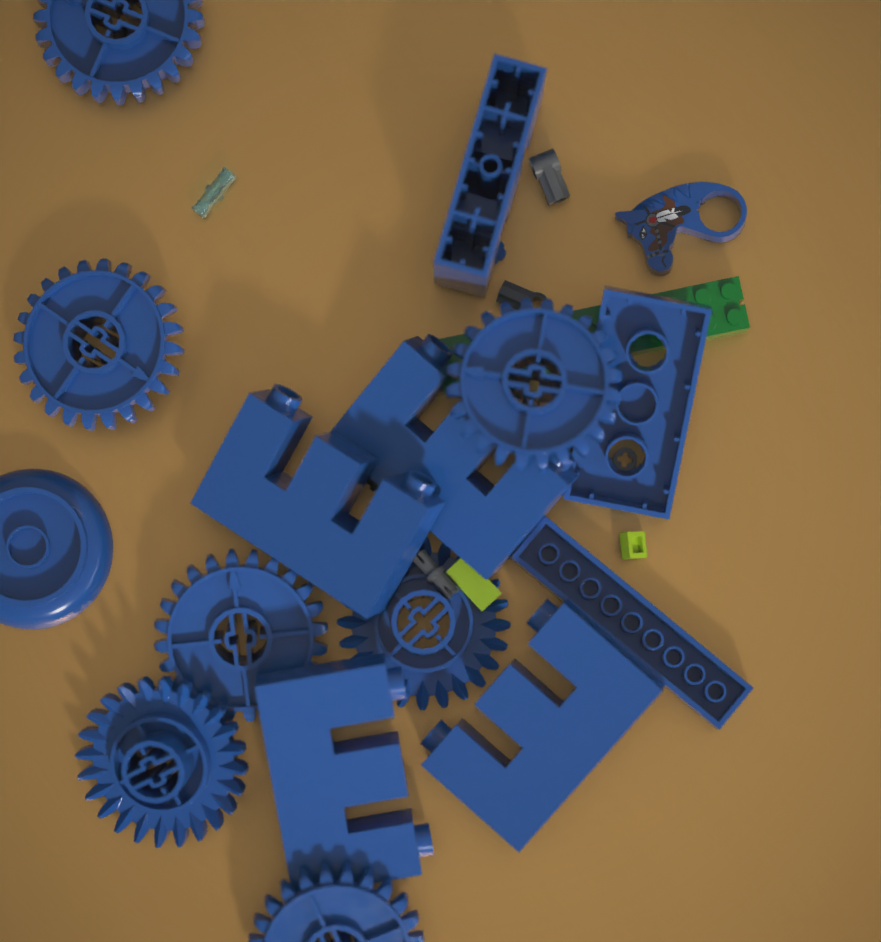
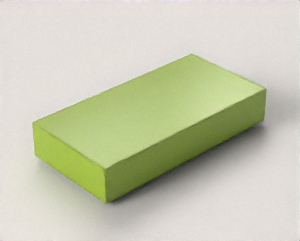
(473, 585)

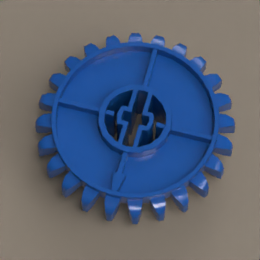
(56, 342)
(494, 378)
(223, 592)
(450, 662)
(178, 728)
(337, 907)

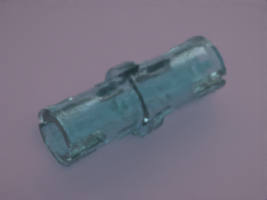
(214, 192)

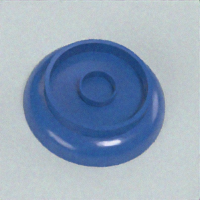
(51, 548)

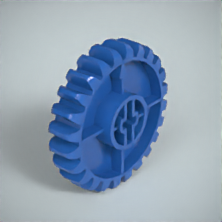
(131, 52)

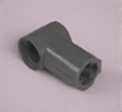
(547, 170)
(513, 295)

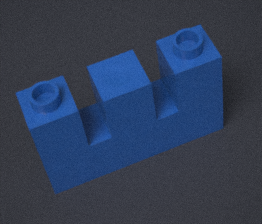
(489, 175)
(307, 516)
(478, 518)
(556, 736)
(322, 777)

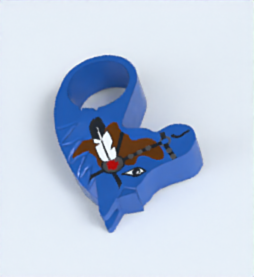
(672, 211)

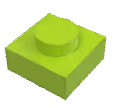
(633, 545)

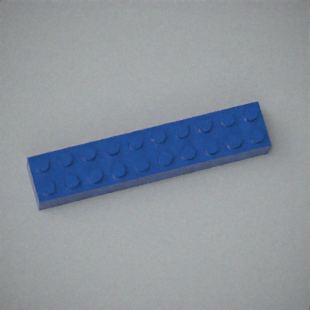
(633, 622)

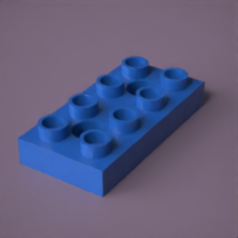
(653, 402)

